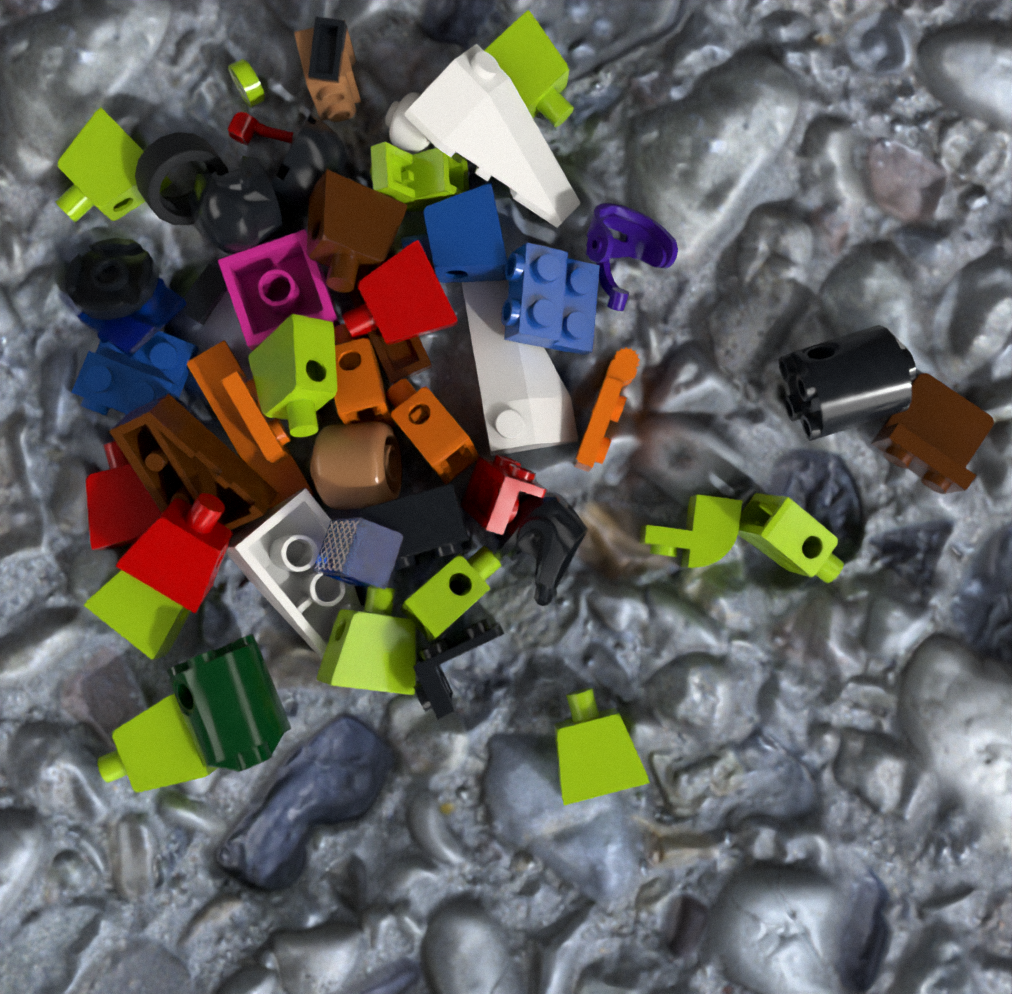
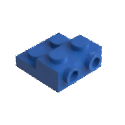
(550, 299)
(126, 383)

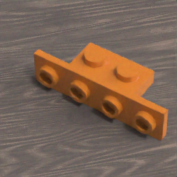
(255, 436)

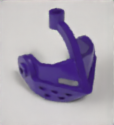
(644, 241)

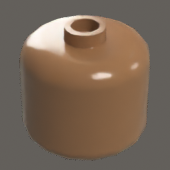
(357, 465)

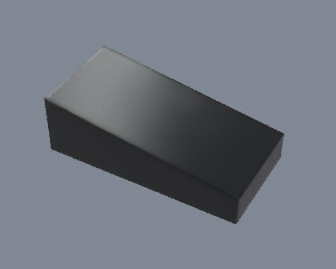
(327, 49)
(204, 294)

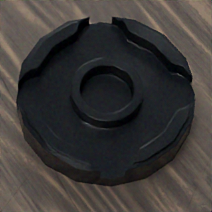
(111, 279)

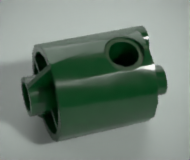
(230, 705)

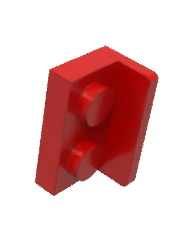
(494, 491)

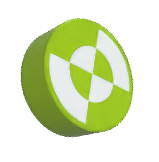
(247, 82)

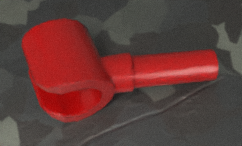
(244, 126)

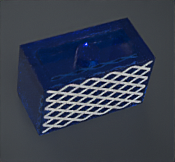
(358, 553)

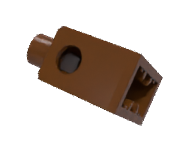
(350, 228)

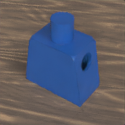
(464, 237)

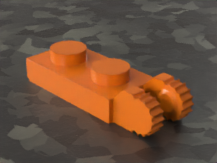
(606, 408)

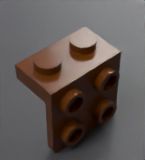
(935, 435)

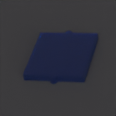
(136, 329)

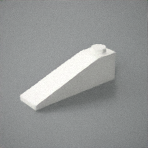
(484, 119)
(517, 381)
(279, 560)

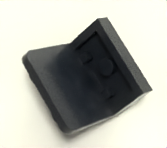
(433, 687)

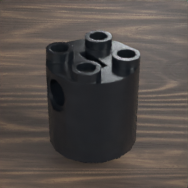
(848, 381)

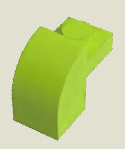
(418, 177)
(708, 535)

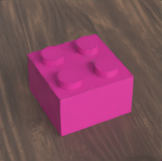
(274, 283)

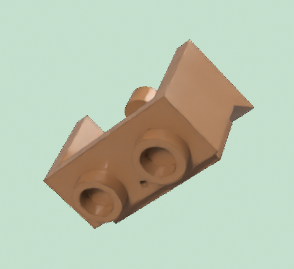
(332, 100)

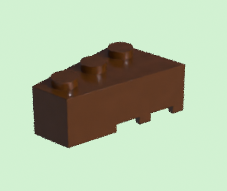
(183, 459)

